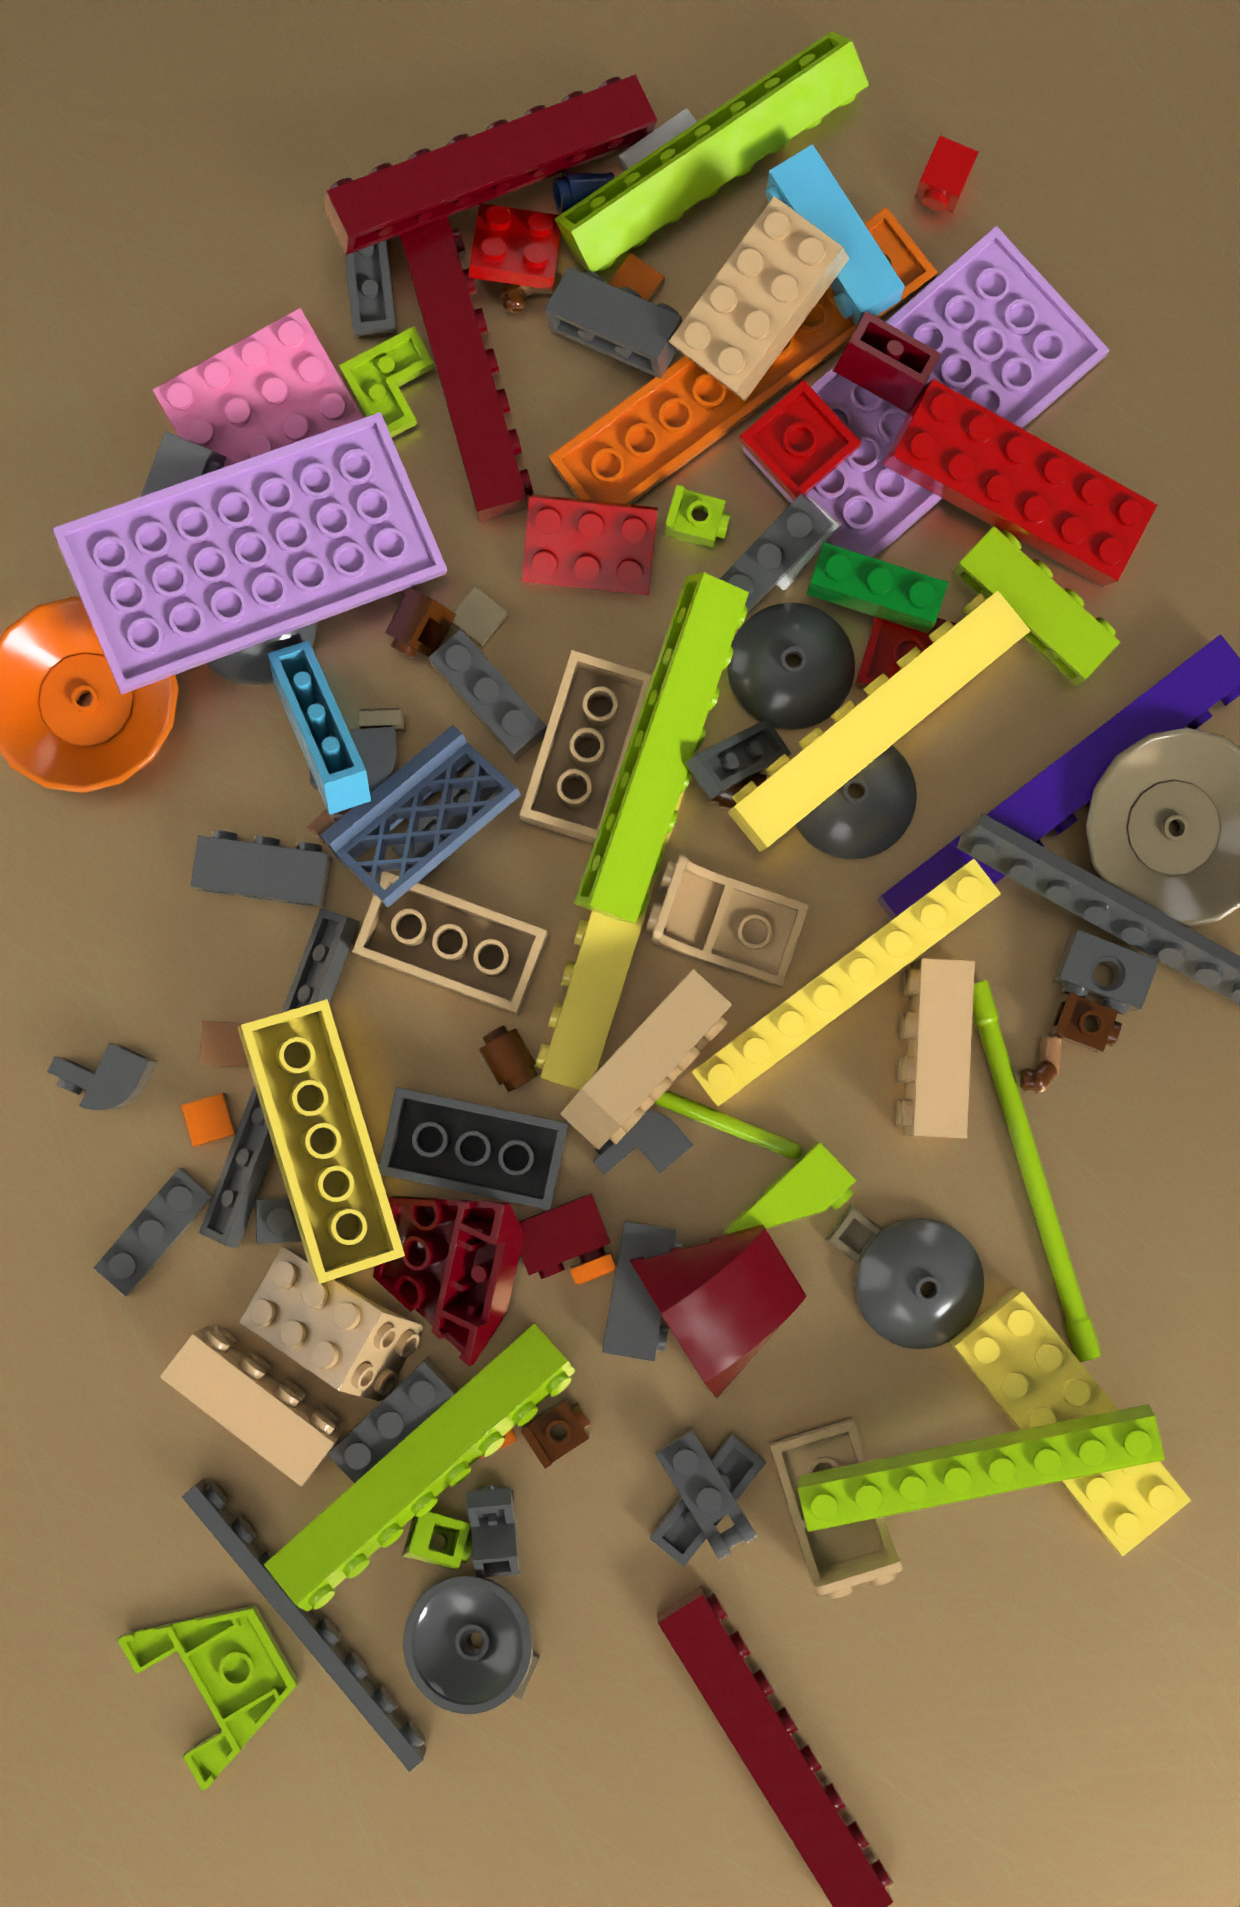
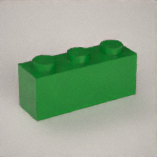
(877, 588)

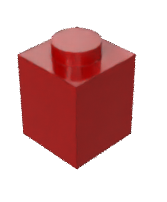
(946, 175)

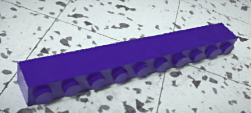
(1069, 782)

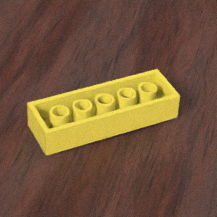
(321, 1141)
(1044, 1383)

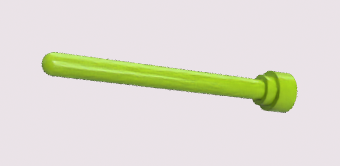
(730, 1125)

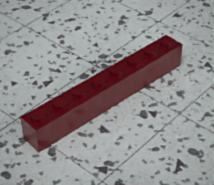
(488, 163)
(466, 370)
(772, 1752)

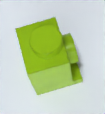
(683, 527)
(455, 1532)

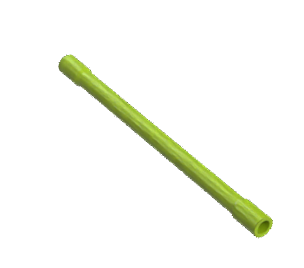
(1077, 1320)

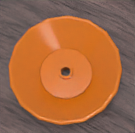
(44, 730)

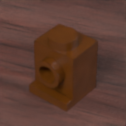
(419, 624)
(1070, 1023)
(539, 1436)

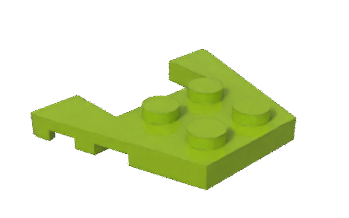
(234, 1669)

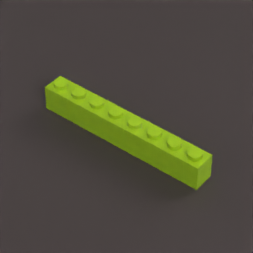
(713, 152)
(660, 745)
(980, 1467)
(420, 1469)

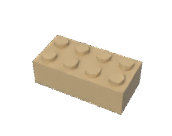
(759, 298)
(584, 746)
(453, 944)
(937, 1048)
(648, 1062)
(253, 1403)

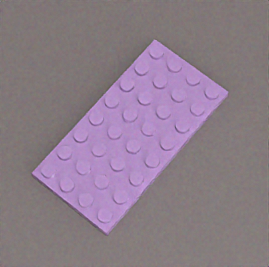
(1000, 343)
(249, 552)

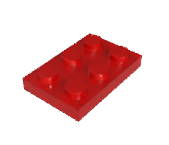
(589, 544)

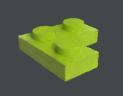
(381, 371)

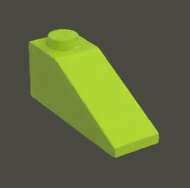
(801, 1191)

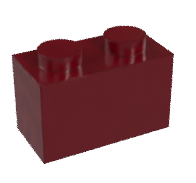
(887, 362)
(562, 1235)

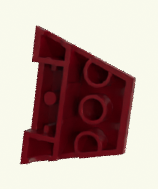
(455, 1266)
(722, 1299)

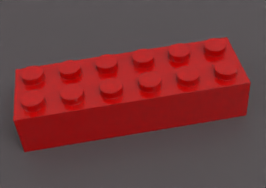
(1019, 484)

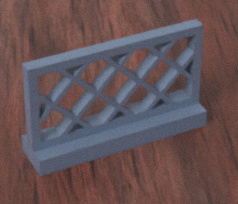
(403, 798)

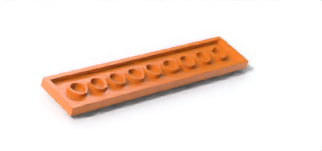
(690, 410)

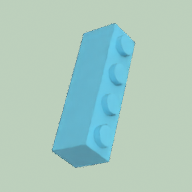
(813, 192)
(319, 727)

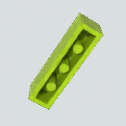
(1055, 615)

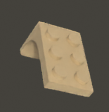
(726, 922)
(331, 1328)
(843, 1553)

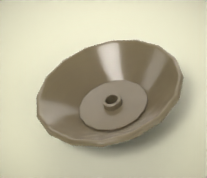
(1163, 779)

